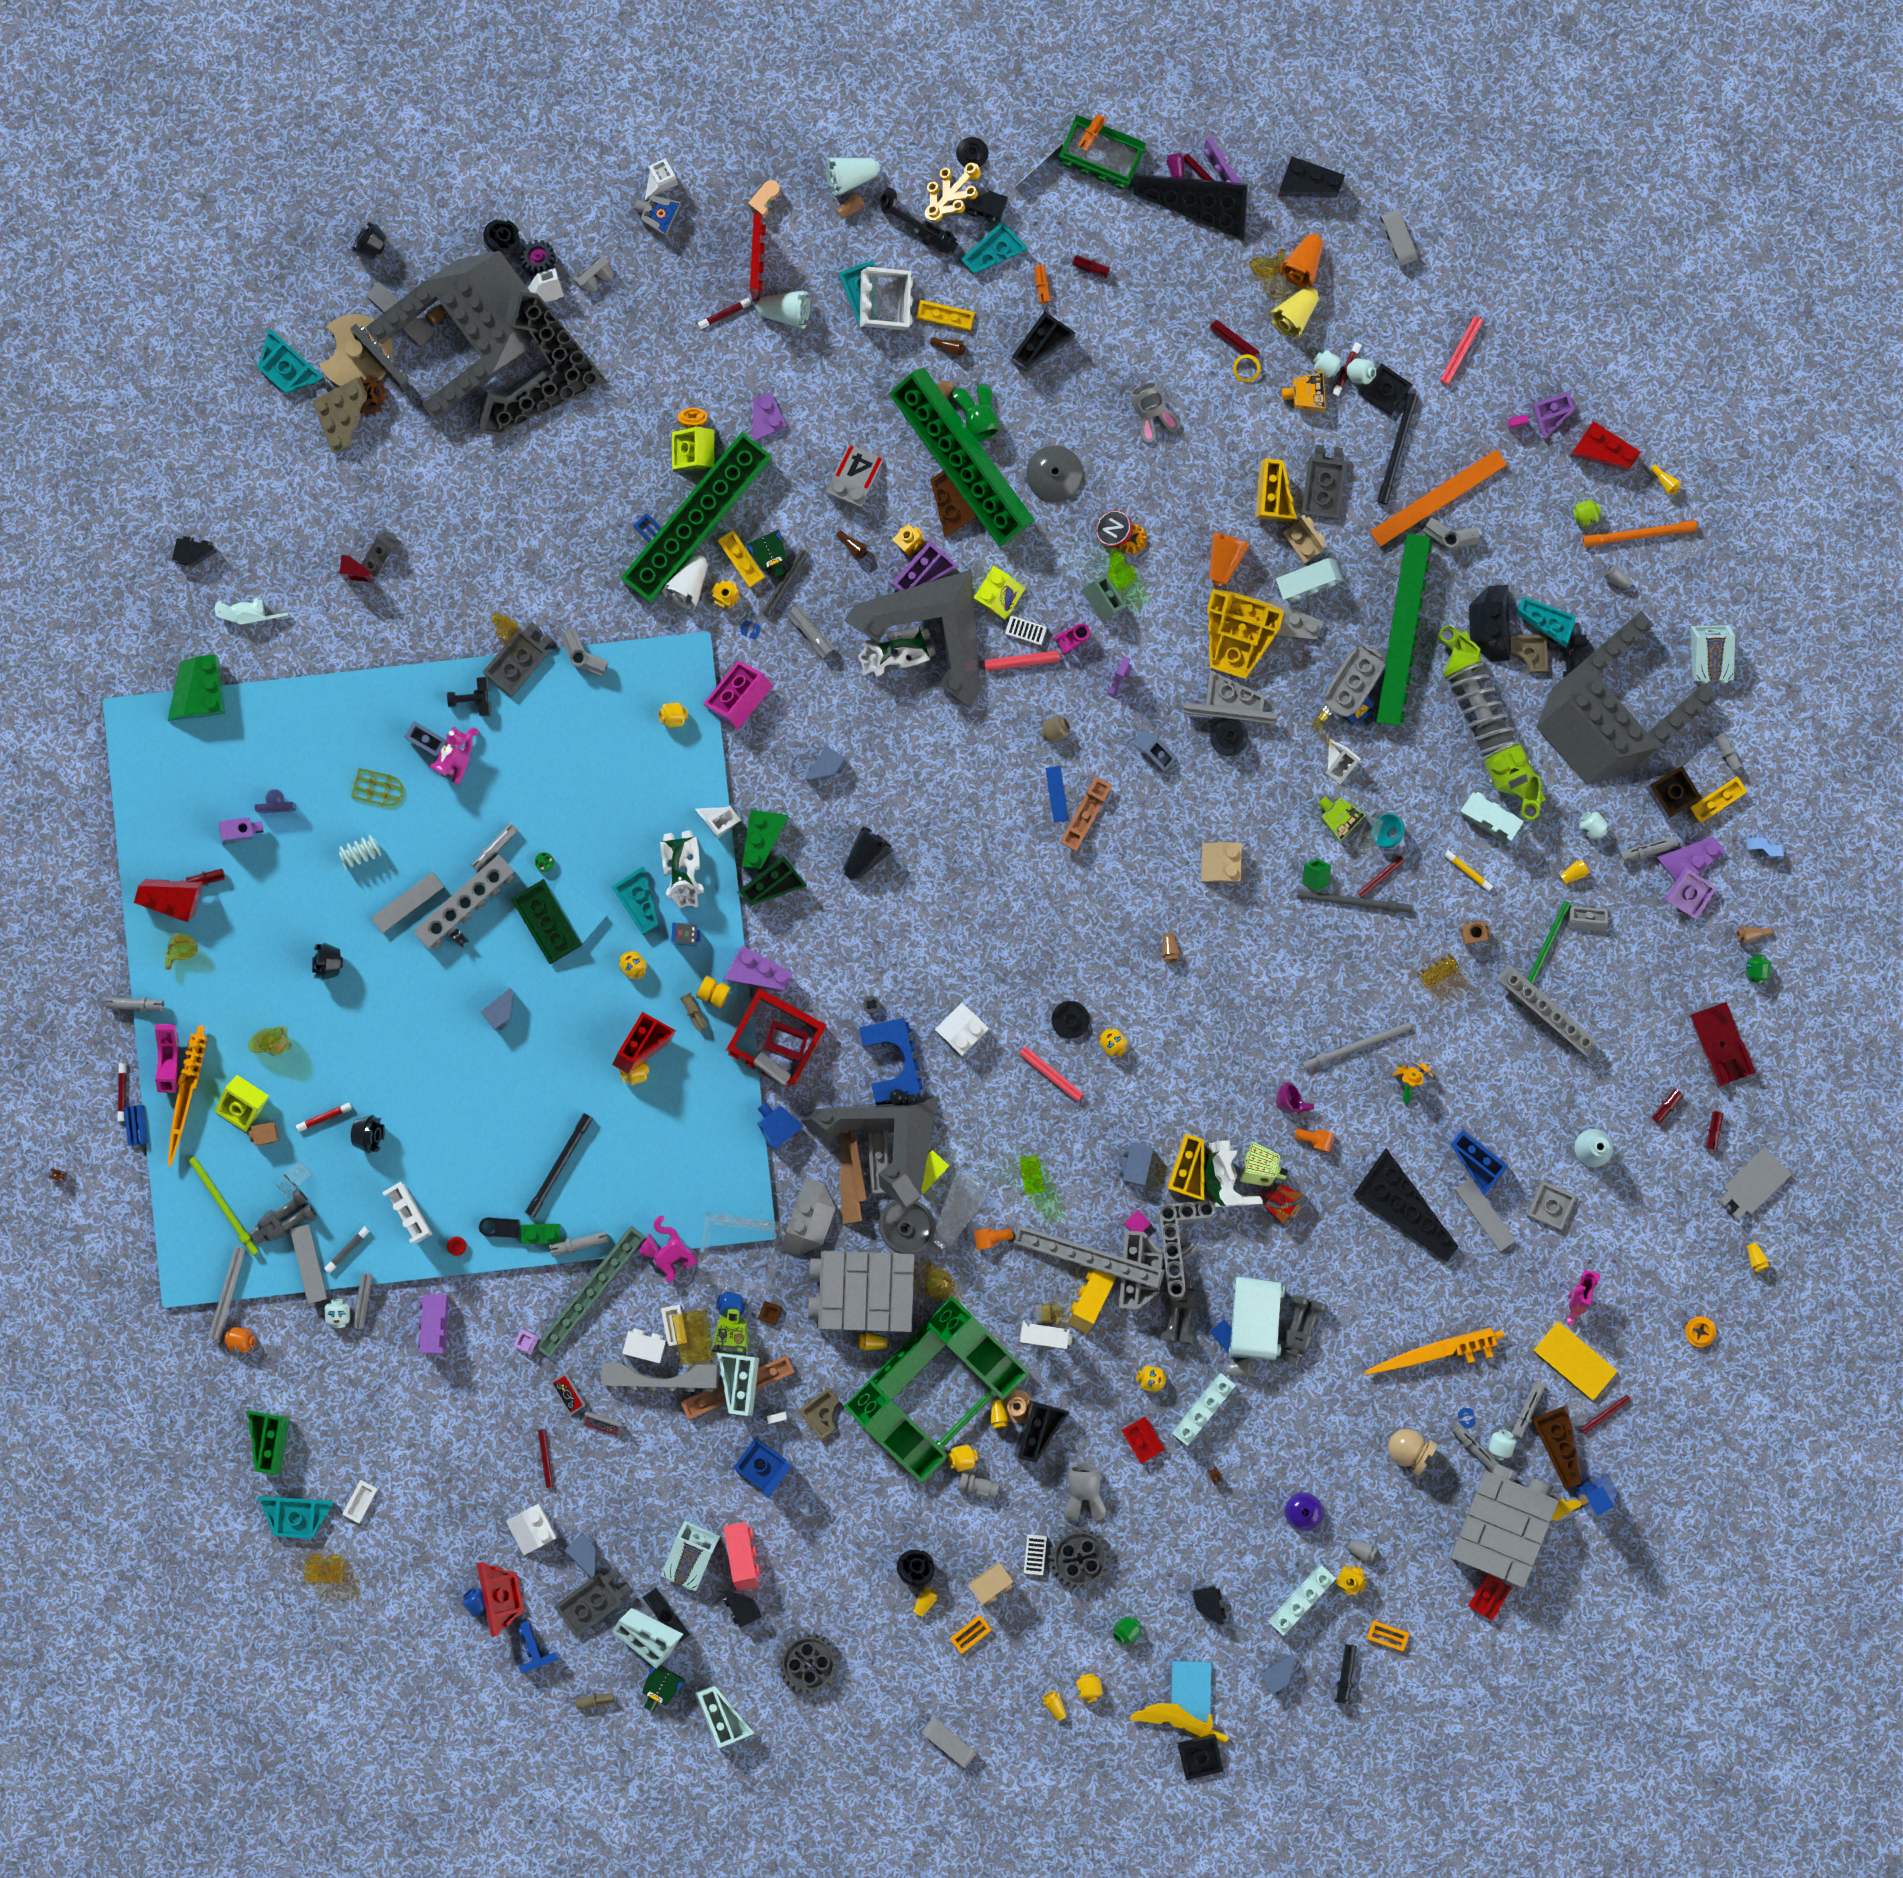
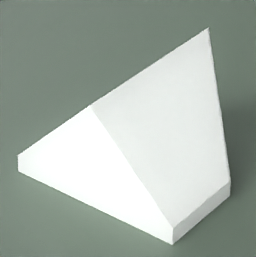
(660, 178)
(1340, 761)
(719, 819)

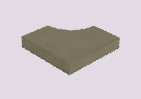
(1532, 650)
(820, 1412)

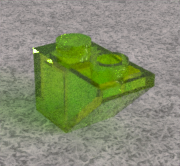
(1119, 572)
(1031, 1175)

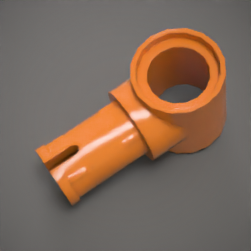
(1319, 1139)
(988, 1238)

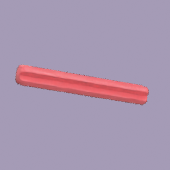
(1461, 350)
(1022, 660)
(1051, 1074)

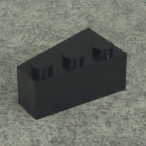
(1310, 180)
(1041, 342)
(1038, 1429)

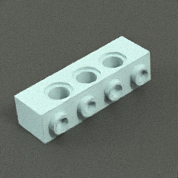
(1203, 1409)
(1301, 1599)

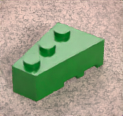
(761, 837)
(268, 1440)

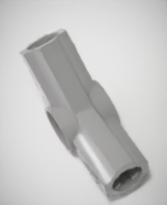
(1462, 537)
(574, 646)

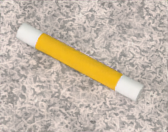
(1467, 870)

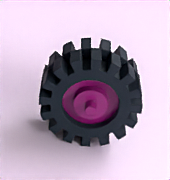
(537, 257)

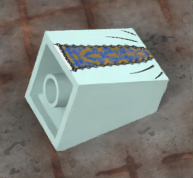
(1712, 653)
(690, 1556)

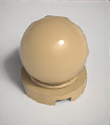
(1409, 1449)

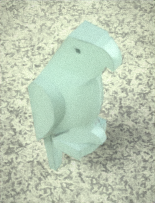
(244, 612)

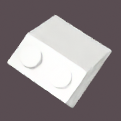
(961, 1029)
(531, 1529)

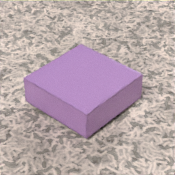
(526, 1341)

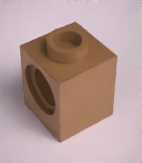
(1466, 935)
(264, 1134)

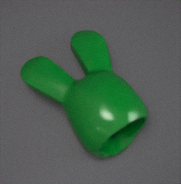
(981, 416)

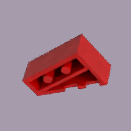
(1605, 448)
(170, 897)
(643, 1042)

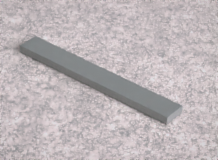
(1088, 1257)

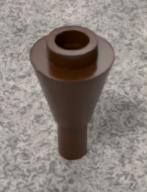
(953, 347)
(855, 547)

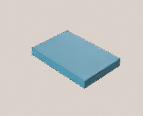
(579, 911)
(1192, 1687)

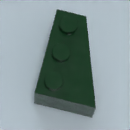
(771, 883)

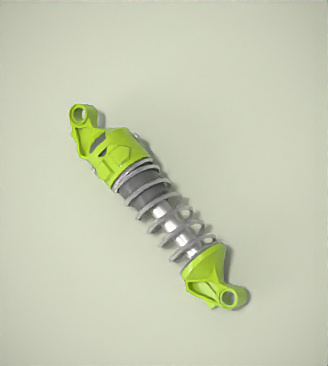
(1503, 756)

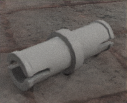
(1728, 752)

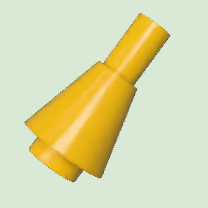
(1670, 484)

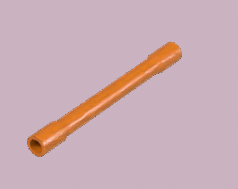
(1599, 539)

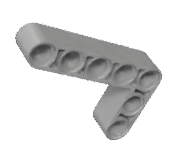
(1174, 1242)

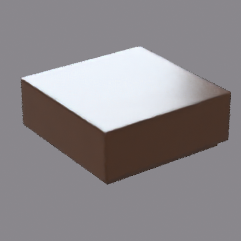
(770, 1312)

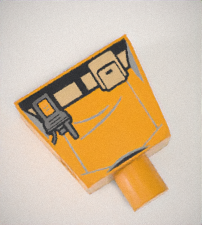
(1306, 392)

